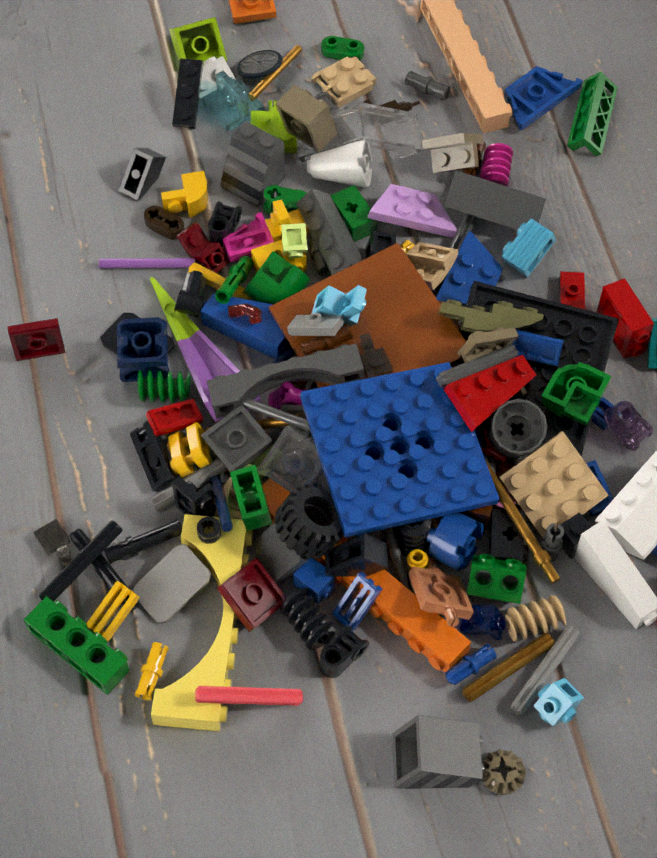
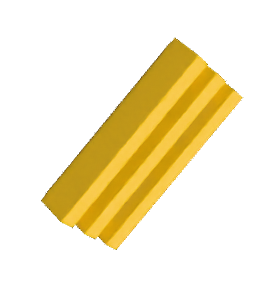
(104, 606)

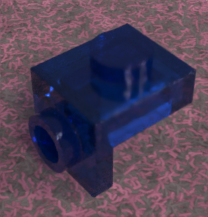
(484, 620)

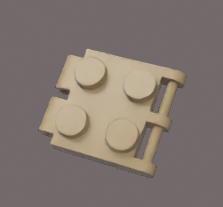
(346, 79)

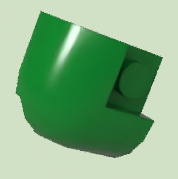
(276, 281)
(575, 391)

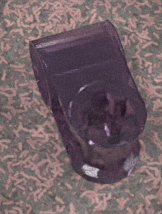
(629, 426)

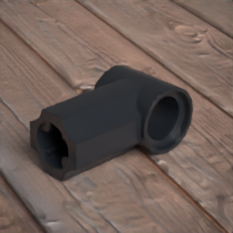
(190, 297)

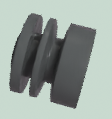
(514, 414)

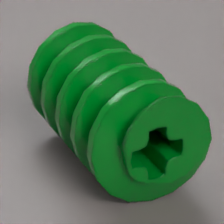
(163, 387)

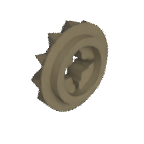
(495, 781)

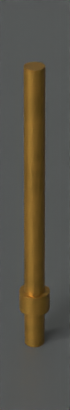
(541, 557)

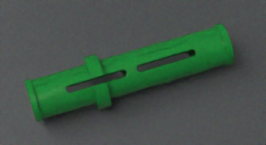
(237, 274)

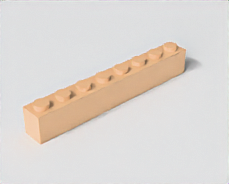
(467, 64)

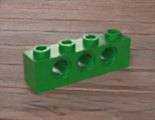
(103, 674)

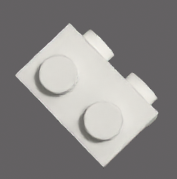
(210, 69)

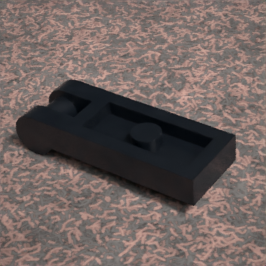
(153, 457)

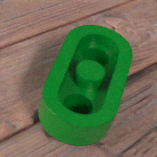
(340, 47)

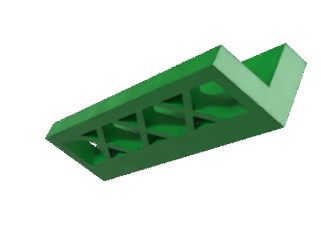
(588, 110)

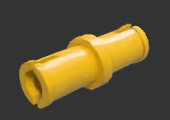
(151, 671)

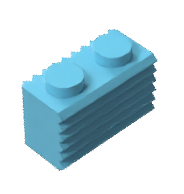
(528, 247)

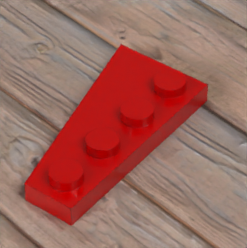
(485, 391)

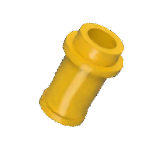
(417, 559)

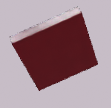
(36, 339)
(252, 594)

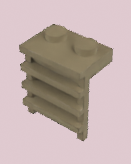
(486, 342)

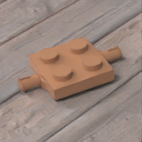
(440, 593)

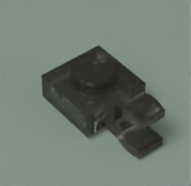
(374, 360)
(54, 539)

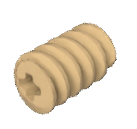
(534, 616)

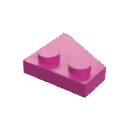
(247, 238)

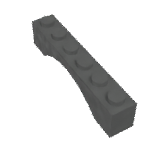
(328, 366)

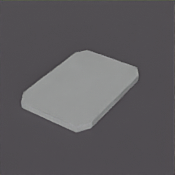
(172, 583)

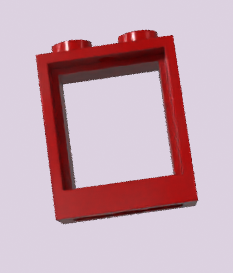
(634, 322)

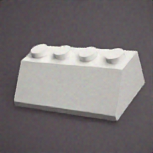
(634, 512)

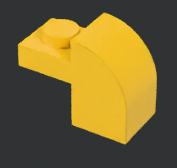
(190, 198)
(280, 217)

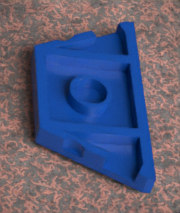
(537, 94)
(471, 265)

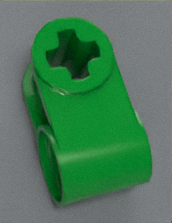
(288, 196)

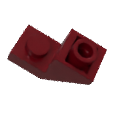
(199, 247)

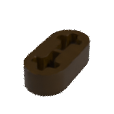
(165, 221)

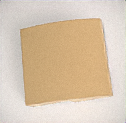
(432, 262)

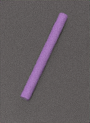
(146, 263)

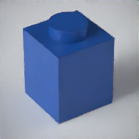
(314, 578)

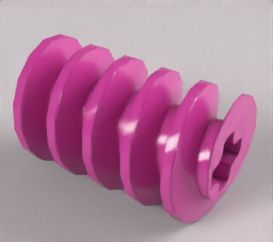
(497, 163)

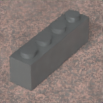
(328, 231)

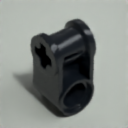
(223, 222)
(345, 648)

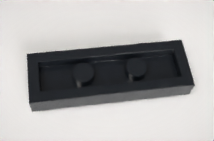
(187, 93)

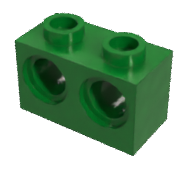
(495, 586)

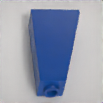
(262, 337)

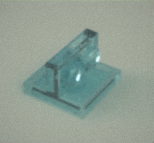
(231, 102)

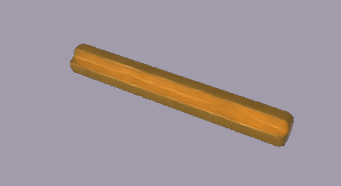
(507, 667)

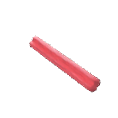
(248, 695)

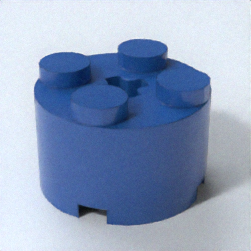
(455, 540)

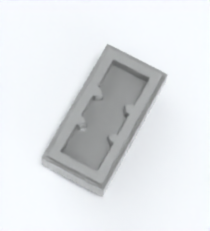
(315, 325)

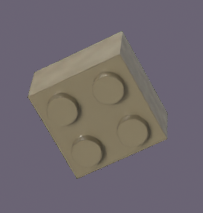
(307, 118)

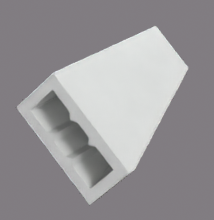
(616, 575)

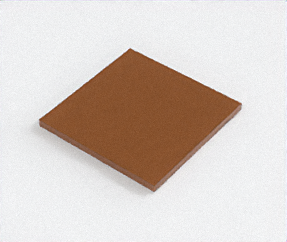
(397, 313)

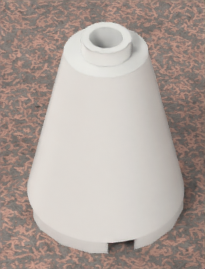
(343, 164)

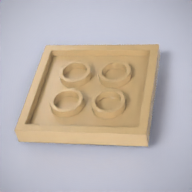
(553, 484)

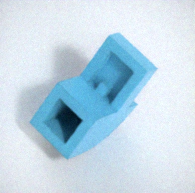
(334, 302)

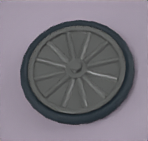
(259, 64)

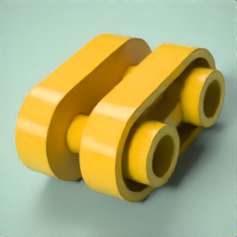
(188, 450)

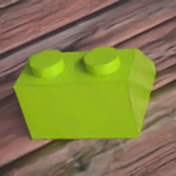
(198, 40)

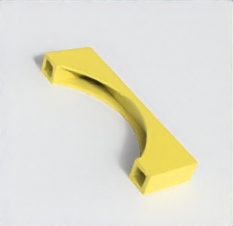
(176, 703)

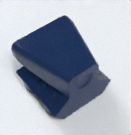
(142, 347)

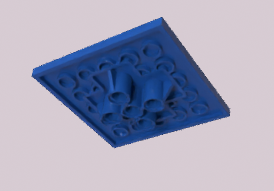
(354, 425)

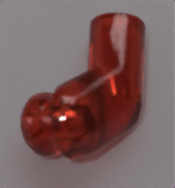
(246, 310)

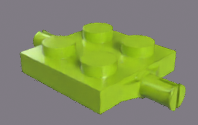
(271, 122)

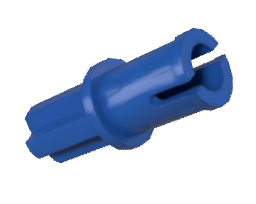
(470, 664)

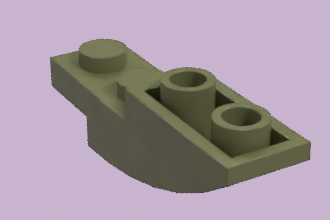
(500, 315)

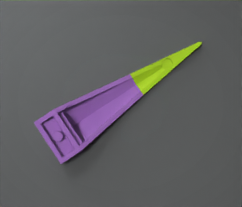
(200, 354)

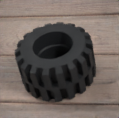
(309, 521)

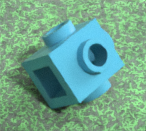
(558, 702)

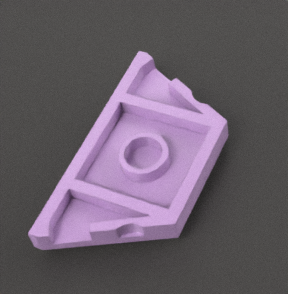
(413, 210)

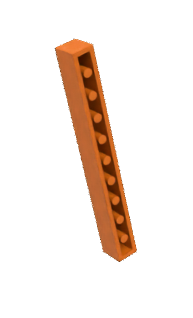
(397, 606)

